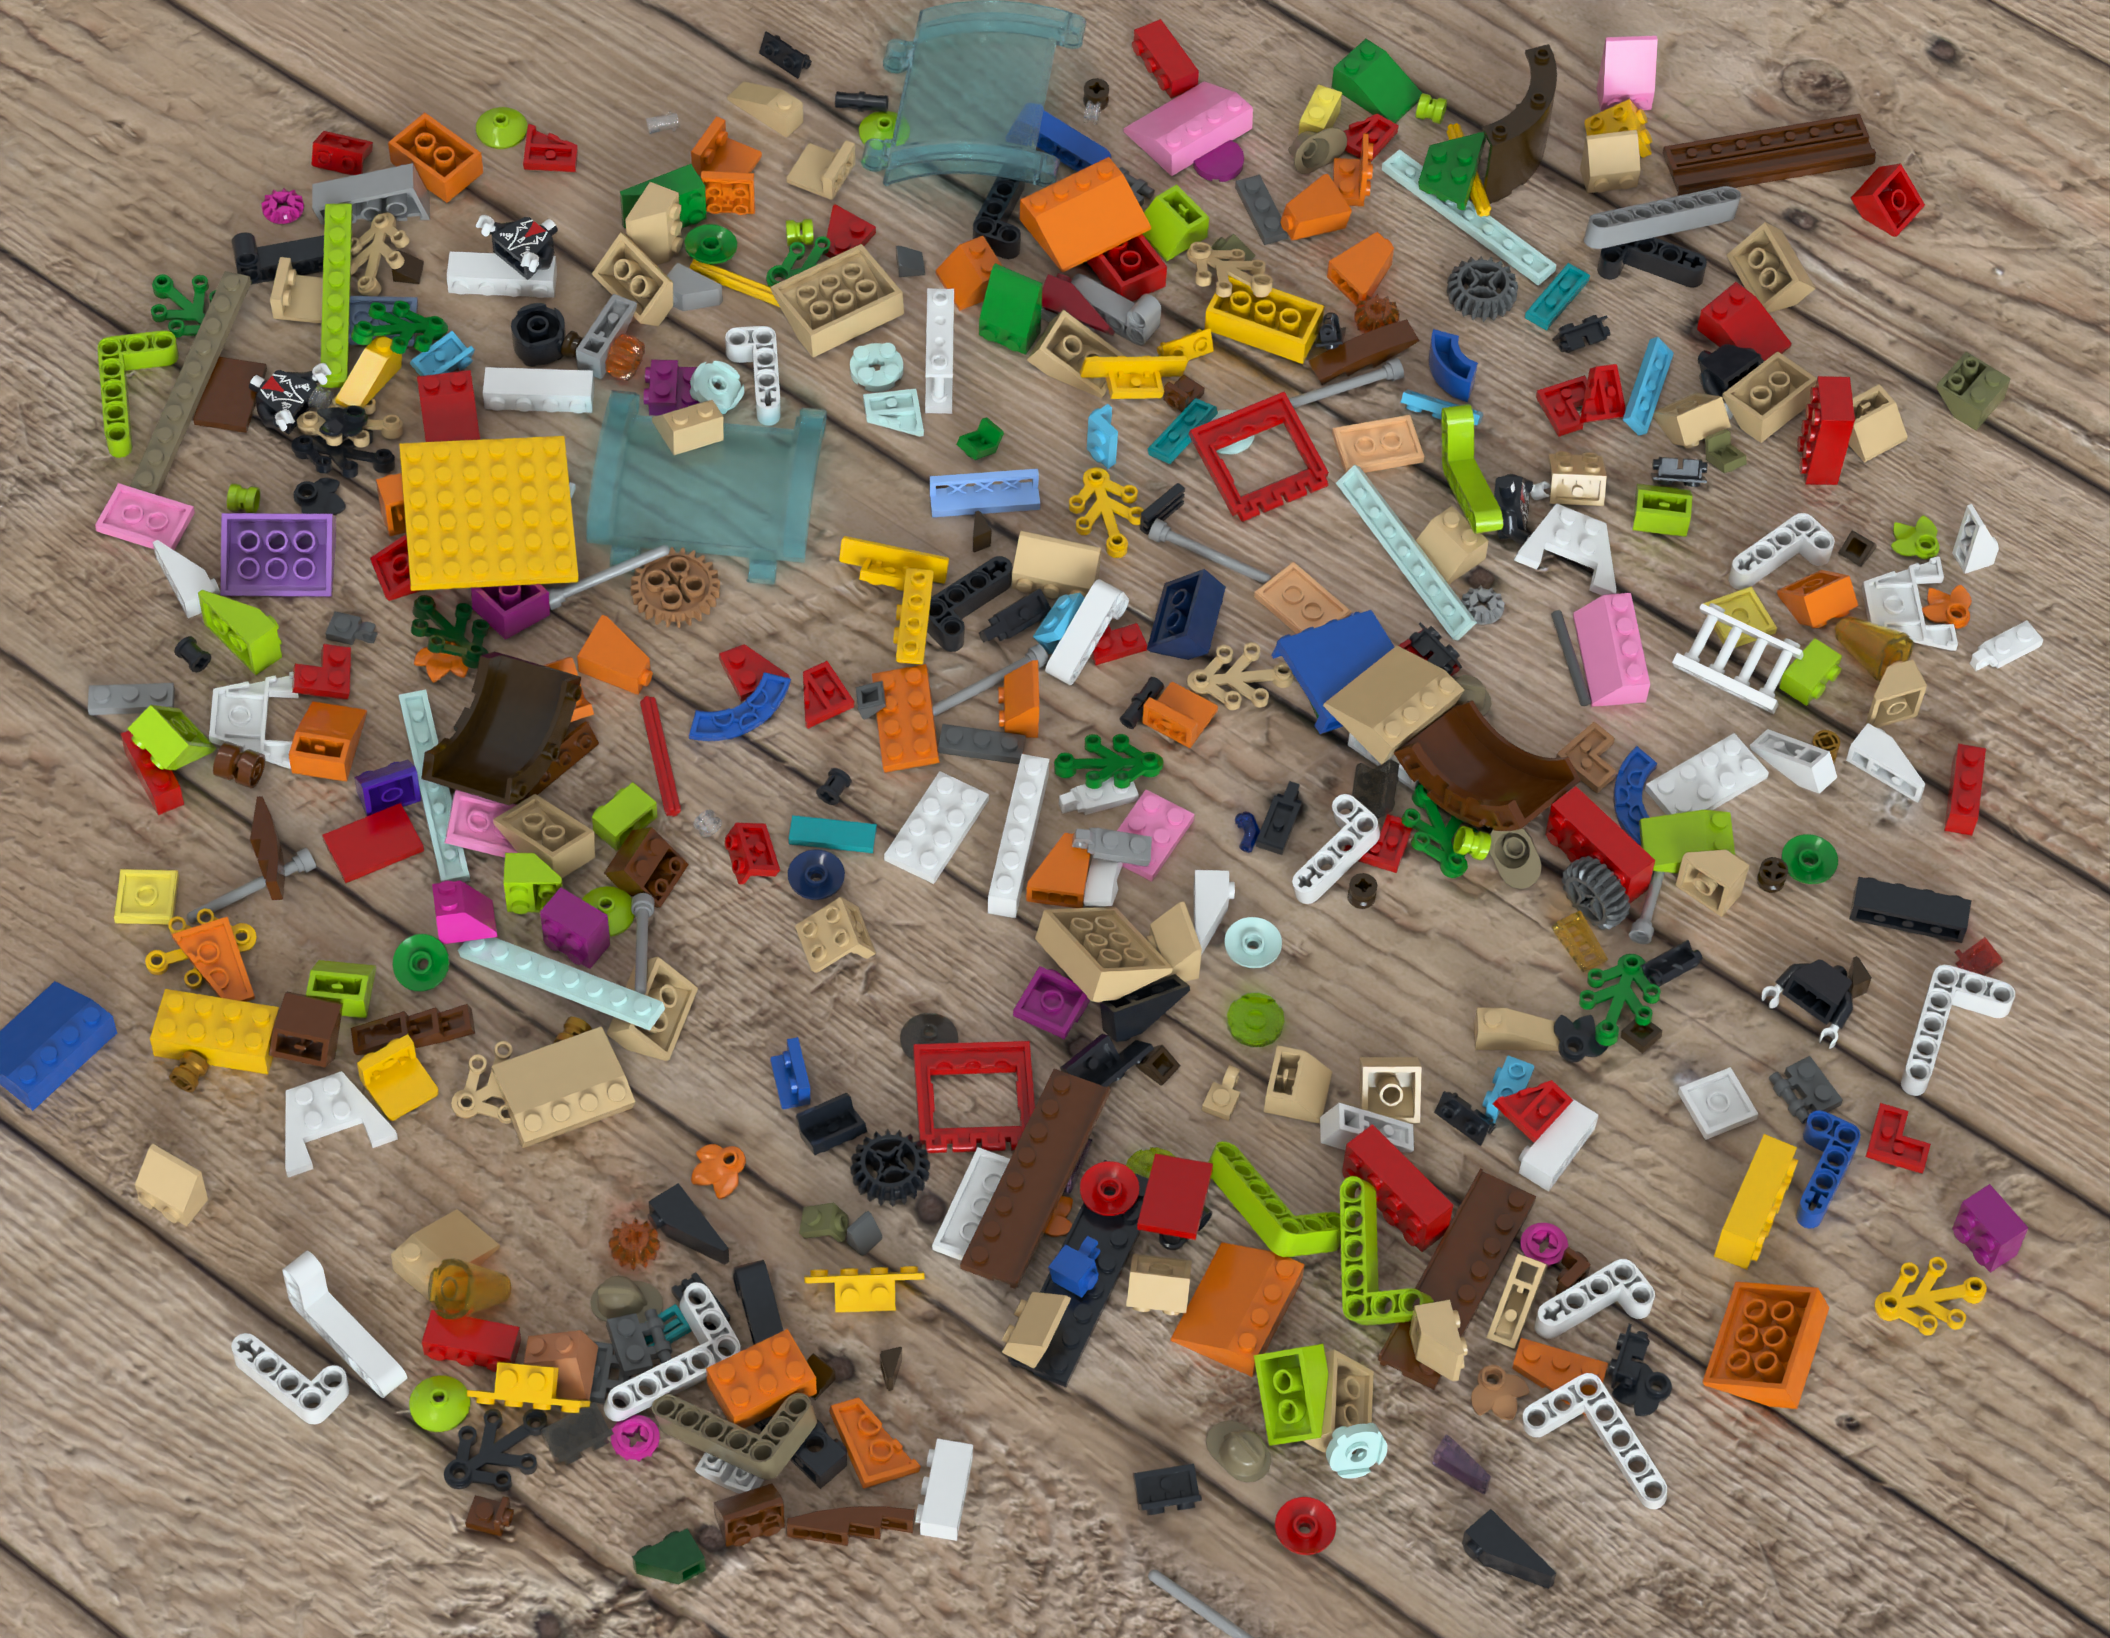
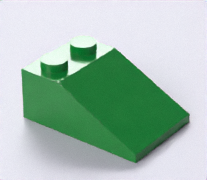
(1375, 82)
(682, 180)
(1011, 310)

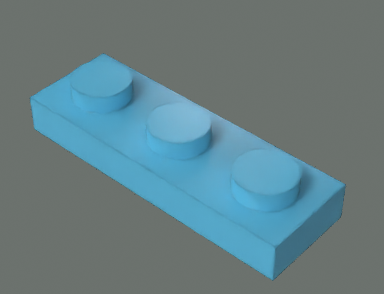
(1417, 401)

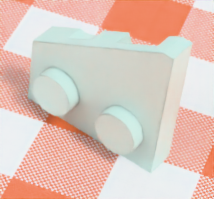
(895, 410)

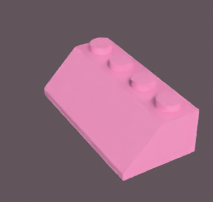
(1612, 651)

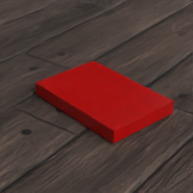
(373, 843)
(1175, 1196)

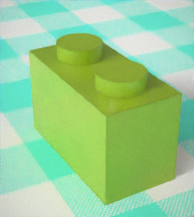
(1808, 677)
(626, 812)

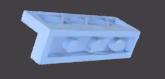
(984, 496)

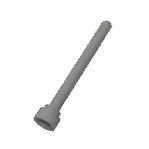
(1391, 370)
(1162, 532)
(558, 595)
(1034, 653)
(301, 862)
(642, 907)
(1642, 929)
(1197, 1605)

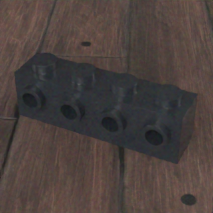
(1910, 909)

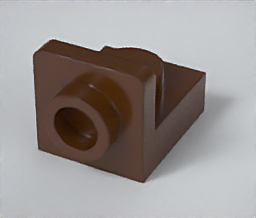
(1182, 392)
(1576, 1270)
(490, 1515)

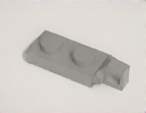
(1114, 845)

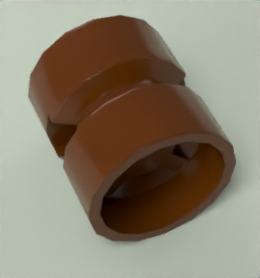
(239, 764)

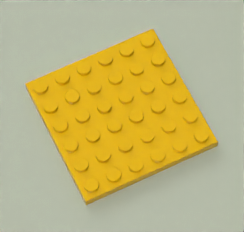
(488, 513)

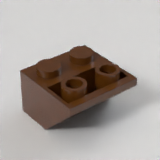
(646, 866)
(306, 1030)
(750, 1515)

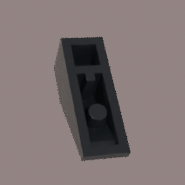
(1141, 1008)
(685, 1224)
(1503, 1550)

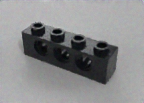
(820, 1465)

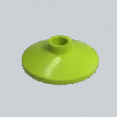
(877, 126)
(501, 128)
(619, 913)
(439, 1415)

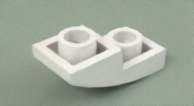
(1102, 883)
(727, 1474)

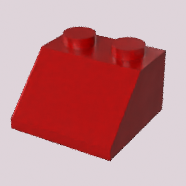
(1888, 199)

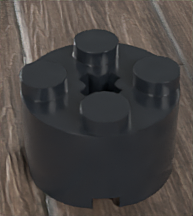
(538, 334)

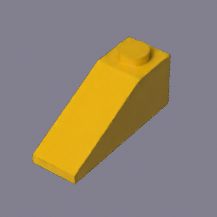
(370, 373)

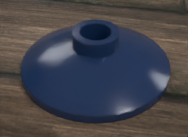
(813, 865)

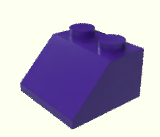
(388, 787)

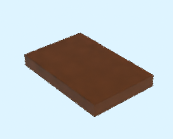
(227, 397)

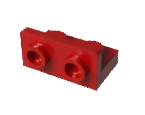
(340, 153)
(751, 851)

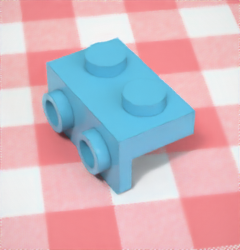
(443, 357)
(1102, 436)
(1057, 621)
(1507, 1081)

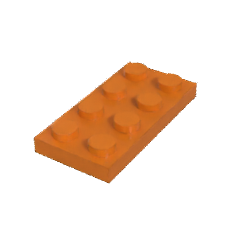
(908, 720)

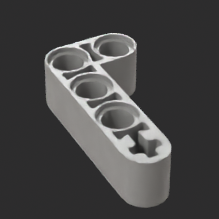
(1128, 319)

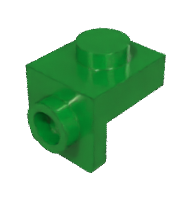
(982, 441)

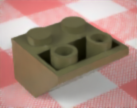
(1973, 390)

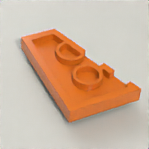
(217, 958)
(1555, 1367)
(869, 1446)

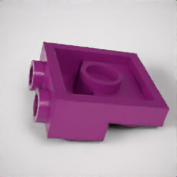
(668, 387)
(1051, 1003)

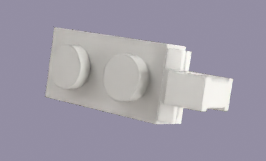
(2007, 646)
(1095, 800)

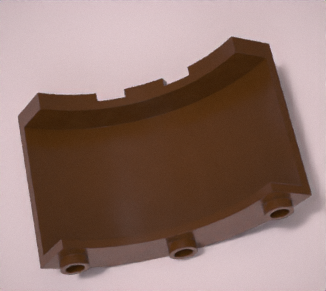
(1481, 773)

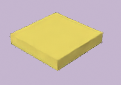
(1747, 608)
(146, 896)

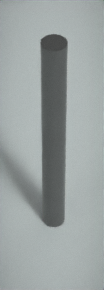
(1571, 658)

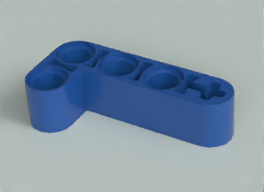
(1068, 144)
(1826, 1174)

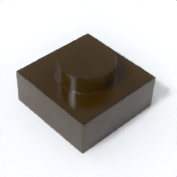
(1641, 1036)

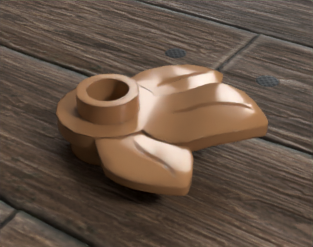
(1498, 1397)

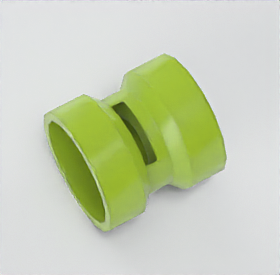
(1431, 108)
(793, 232)
(243, 498)
(1472, 843)

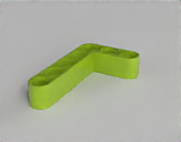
(117, 356)
(1464, 473)
(1267, 1213)
(1367, 1262)

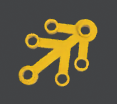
(1105, 507)
(178, 955)
(1927, 1299)

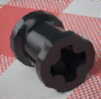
(192, 654)
(834, 786)

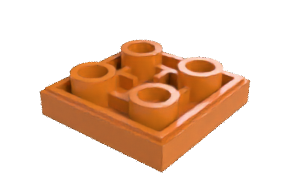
(729, 192)

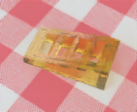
(1566, 938)

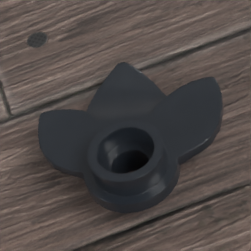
(344, 421)
(321, 498)
(1578, 1035)
(1642, 1395)

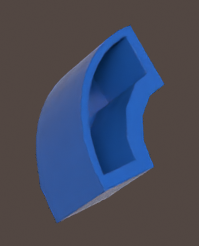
(1450, 366)

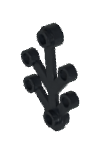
(309, 448)
(493, 1453)

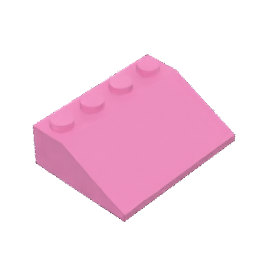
(1191, 126)

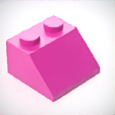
(462, 913)

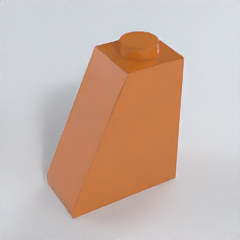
(1316, 210)
(1361, 267)
(614, 658)
(1061, 876)

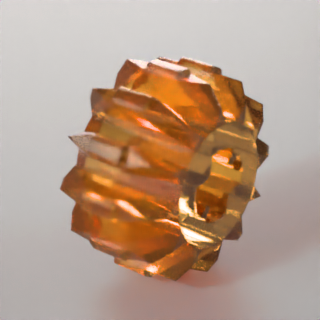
(1375, 313)
(625, 357)
(623, 1246)

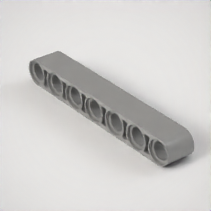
(1662, 217)

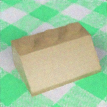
(656, 223)
(1771, 269)
(637, 278)
(1769, 396)
(1054, 566)
(677, 996)
(1347, 1397)

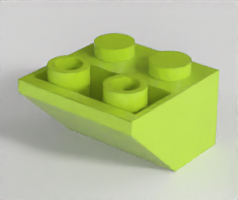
(1175, 223)
(1662, 510)
(528, 883)
(344, 984)

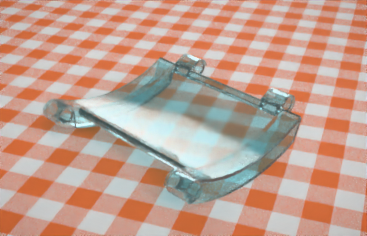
(974, 92)
(719, 499)

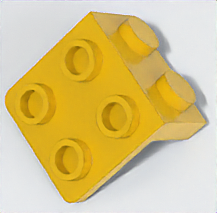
(1621, 118)
(396, 1078)

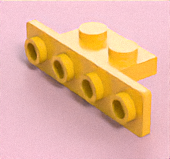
(1134, 375)
(888, 563)
(913, 616)
(864, 1290)
(529, 1384)

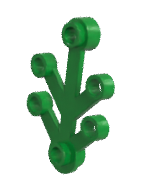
(784, 270)
(189, 311)
(432, 327)
(1145, 764)
(1451, 863)
(1620, 993)

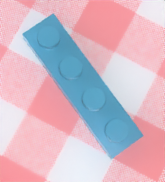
(1648, 386)

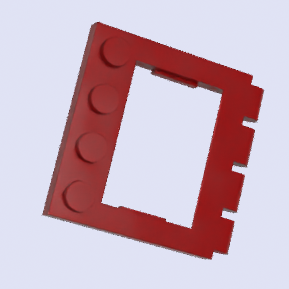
(1244, 424)
(971, 1059)

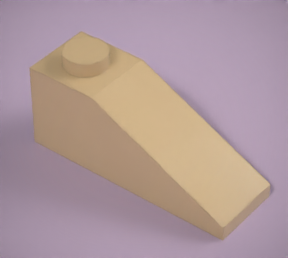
(770, 106)
(1513, 1031)
(1517, 1300)

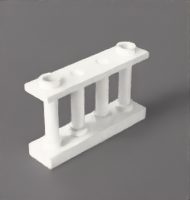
(939, 350)
(1739, 685)

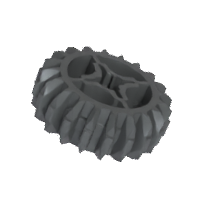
(1481, 296)
(1596, 892)

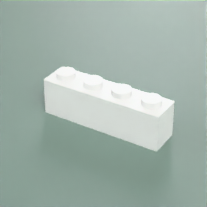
(493, 276)
(538, 390)

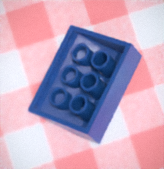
(51, 1042)

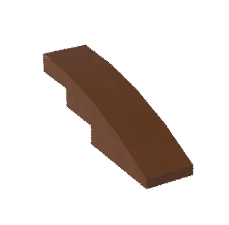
(1363, 350)
(268, 849)
(423, 1028)
(838, 1524)

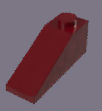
(1061, 295)

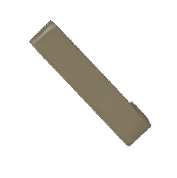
(757, 1454)

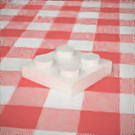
(1717, 1103)

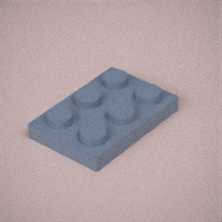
(360, 306)

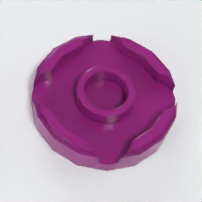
(1221, 163)

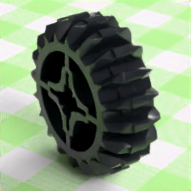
(888, 1154)

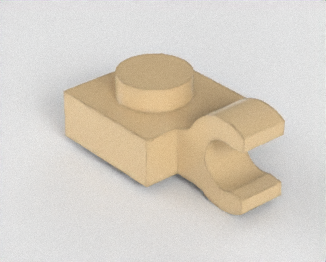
(1223, 1098)

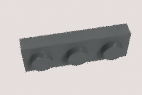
(1261, 209)
(981, 744)

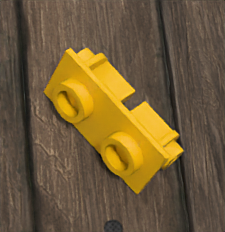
(1191, 345)

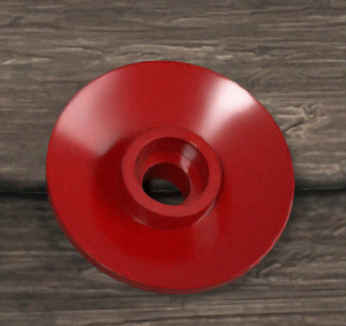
(1112, 1177)
(1305, 1513)

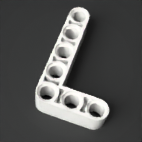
(1935, 1018)
(311, 1299)
(681, 1365)
(1606, 1430)

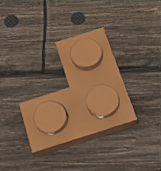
(1585, 758)

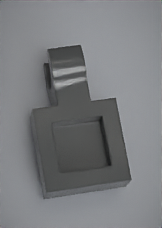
(347, 628)

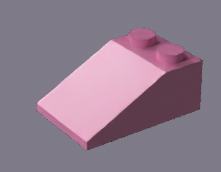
(1627, 71)

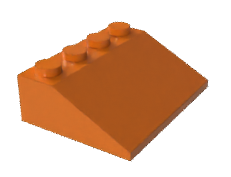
(1084, 214)
(1239, 1305)
(1767, 1343)

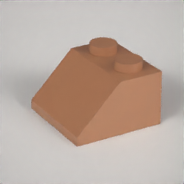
(571, 1353)

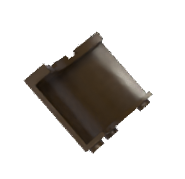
(1521, 136)
(508, 732)

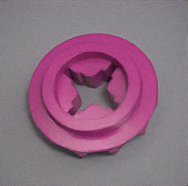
(284, 214)
(1537, 1234)
(628, 1428)

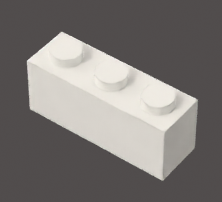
(1557, 1145)
(945, 1489)

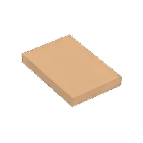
(1378, 444)
(1300, 600)

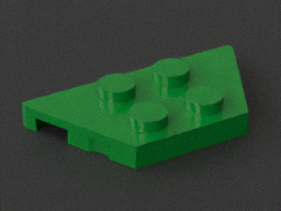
(1452, 168)

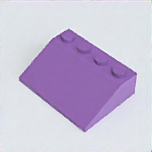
(277, 554)

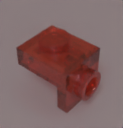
(1979, 958)

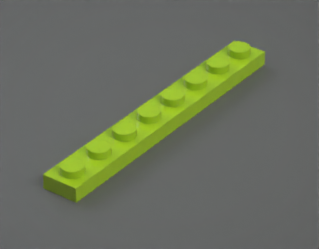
(336, 293)

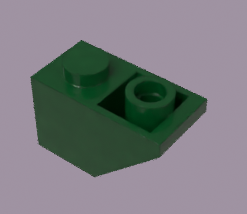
(672, 1559)

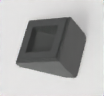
(909, 262)
(870, 699)
(863, 1234)

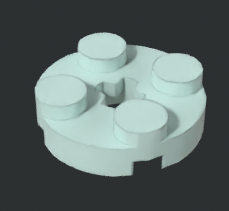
(880, 354)
(718, 372)
(1345, 1440)

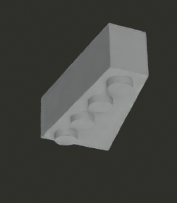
(376, 192)

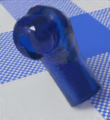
(1251, 829)

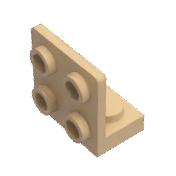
(822, 169)
(295, 295)
(1577, 479)
(833, 934)

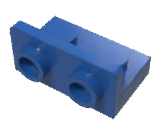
(791, 1076)

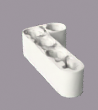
(758, 346)
(1797, 535)
(1085, 630)
(1331, 853)
(1591, 1303)
(284, 1375)

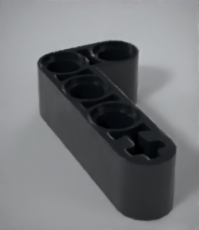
(994, 215)
(1655, 258)
(263, 261)
(971, 593)
(758, 1300)

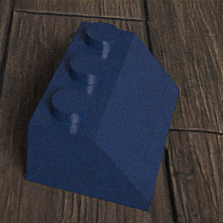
(1187, 616)

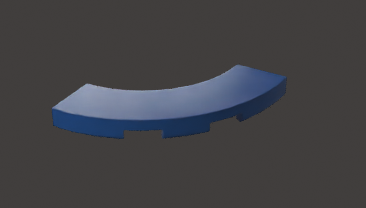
(745, 717)
(1629, 789)

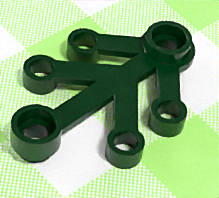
(425, 609)

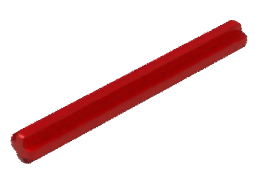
(660, 756)

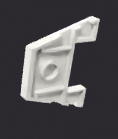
(1574, 538)
(1895, 603)
(241, 717)
(326, 1108)

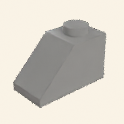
(693, 289)

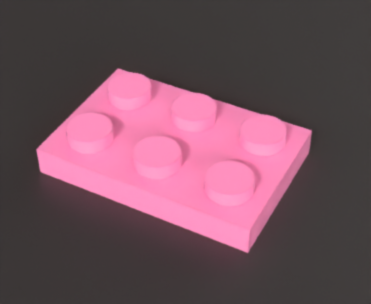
(144, 517)
(1161, 821)
(473, 827)

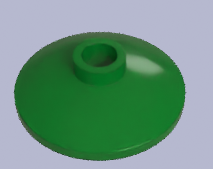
(711, 244)
(1812, 850)
(408, 959)

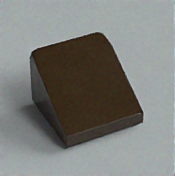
(410, 271)
(982, 533)
(1857, 548)
(1859, 977)
(1159, 1065)
(890, 1364)
(824, 1374)

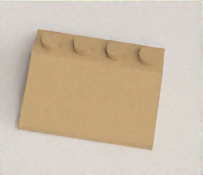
(838, 300)
(1393, 701)
(1100, 951)
(563, 1087)

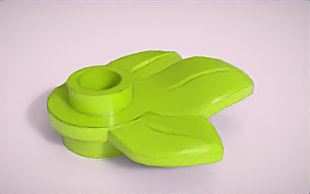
(1912, 539)

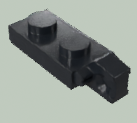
(1017, 617)
(1280, 820)

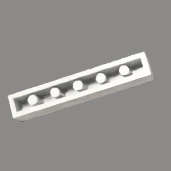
(1018, 836)

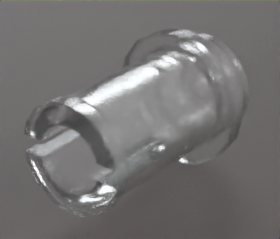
(663, 123)

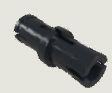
(861, 101)
(1132, 714)

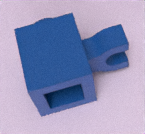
(1075, 1268)

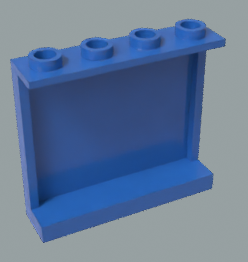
(1332, 657)

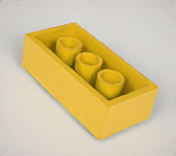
(1270, 323)
(215, 1028)
(1757, 1202)

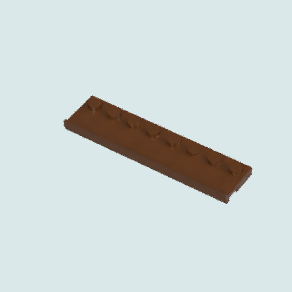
(1770, 154)
(1035, 1178)
(1463, 1264)

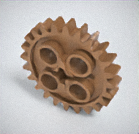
(655, 599)

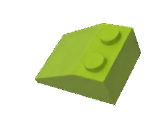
(242, 629)
(169, 737)
(1673, 835)
(1293, 1393)

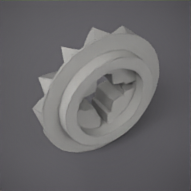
(1481, 614)

